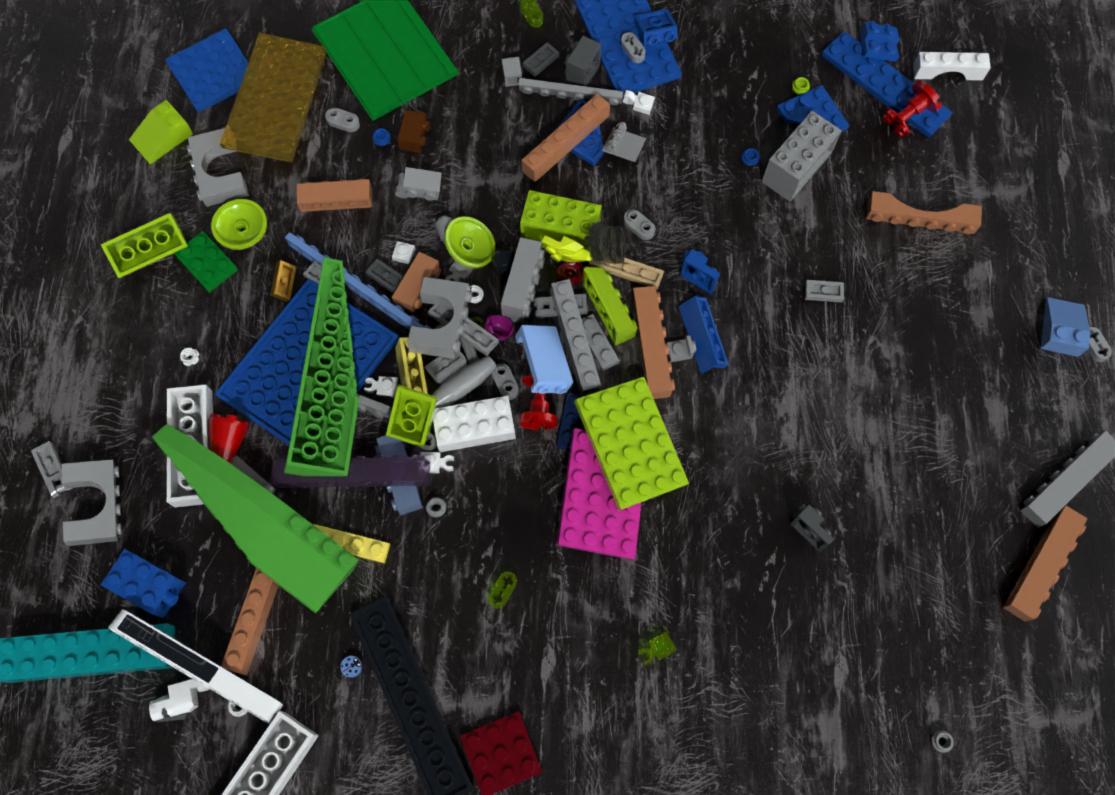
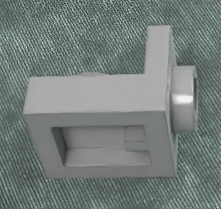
(681, 349)

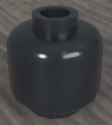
(503, 261)

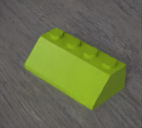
(144, 245)
(608, 304)

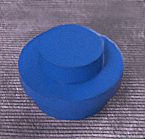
(381, 137)
(750, 157)

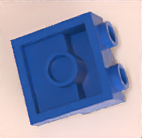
(656, 27)
(879, 41)
(697, 272)

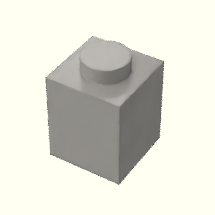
(511, 71)

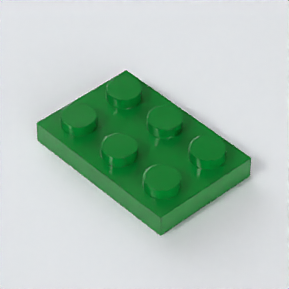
(206, 261)

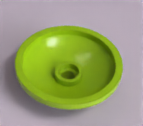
(233, 218)
(474, 237)

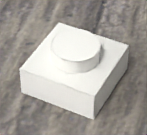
(403, 252)

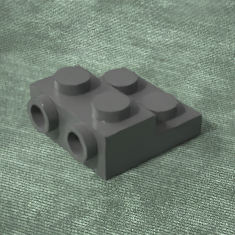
(807, 524)

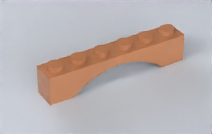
(887, 208)

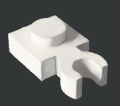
(384, 386)
(438, 462)

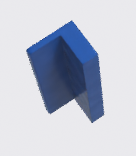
(703, 331)

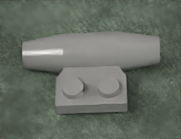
(457, 377)

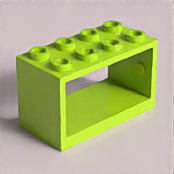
(558, 218)

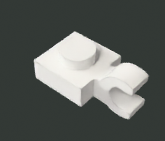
(642, 102)

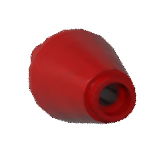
(226, 435)

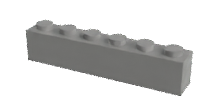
(575, 337)
(1070, 479)

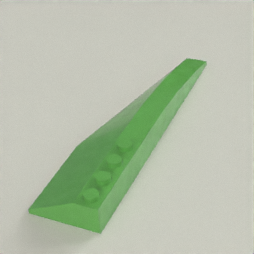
(327, 390)
(261, 524)

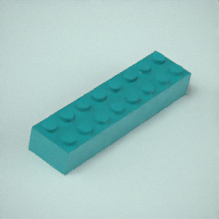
(74, 655)

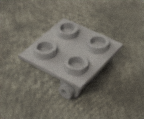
(624, 143)

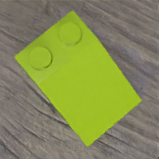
(160, 132)
(411, 416)

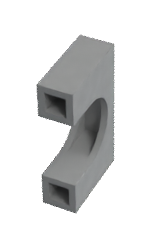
(213, 189)
(445, 340)
(104, 525)

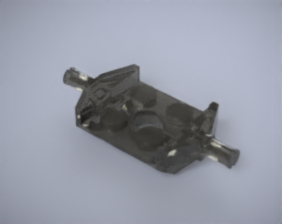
(607, 243)

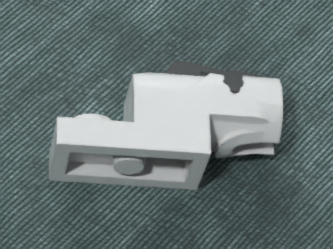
(176, 704)

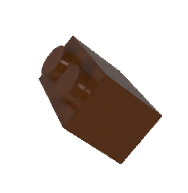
(413, 131)

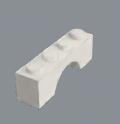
(971, 65)

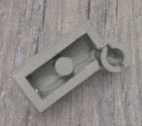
(418, 184)

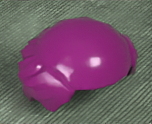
(499, 326)

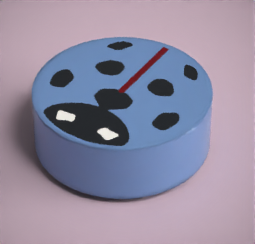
(351, 666)

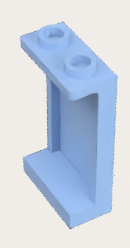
(545, 359)

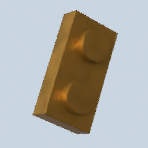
(283, 281)

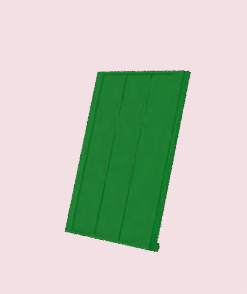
(384, 53)

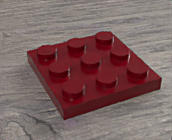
(501, 754)

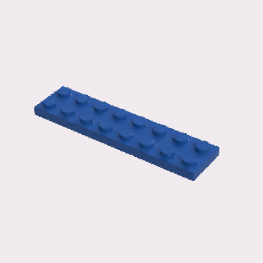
(881, 81)

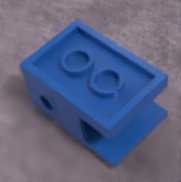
(143, 584)

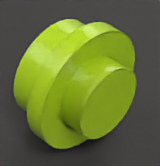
(801, 85)

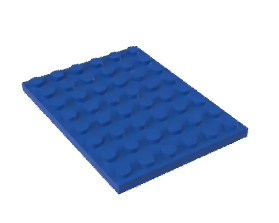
(270, 375)

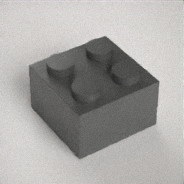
(583, 62)

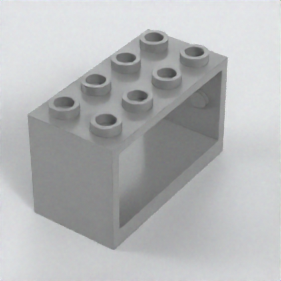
(801, 156)

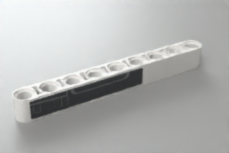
(195, 666)

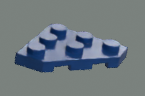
(815, 100)
(591, 146)

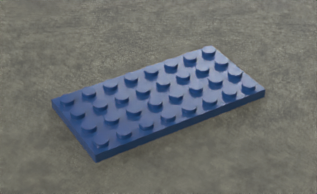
(606, 24)

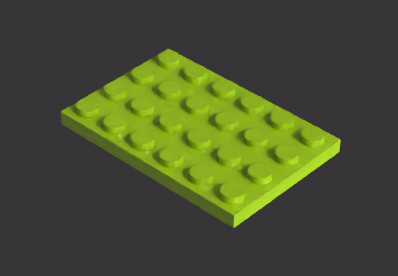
(631, 443)

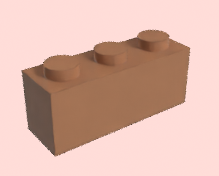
(408, 292)

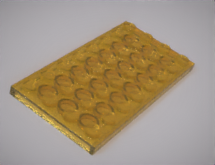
(274, 97)

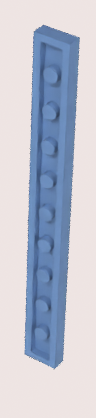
(354, 283)

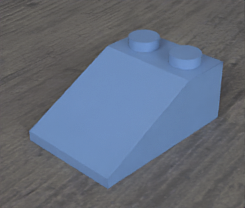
(1065, 327)

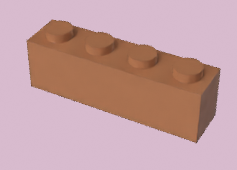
(334, 195)

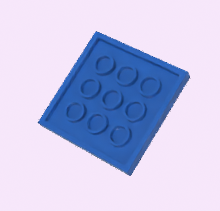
(209, 69)

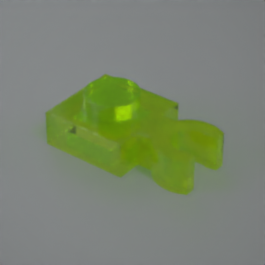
(660, 647)

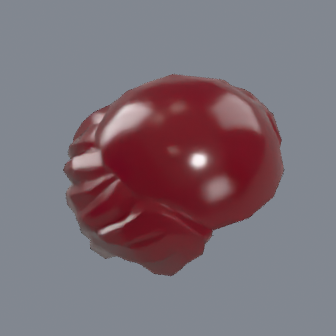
(570, 271)

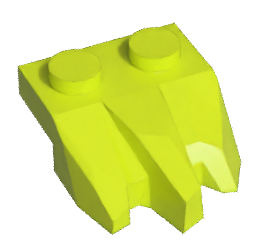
(566, 250)

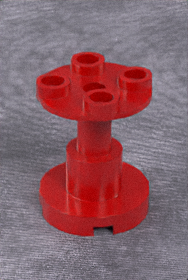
(924, 98)
(539, 411)

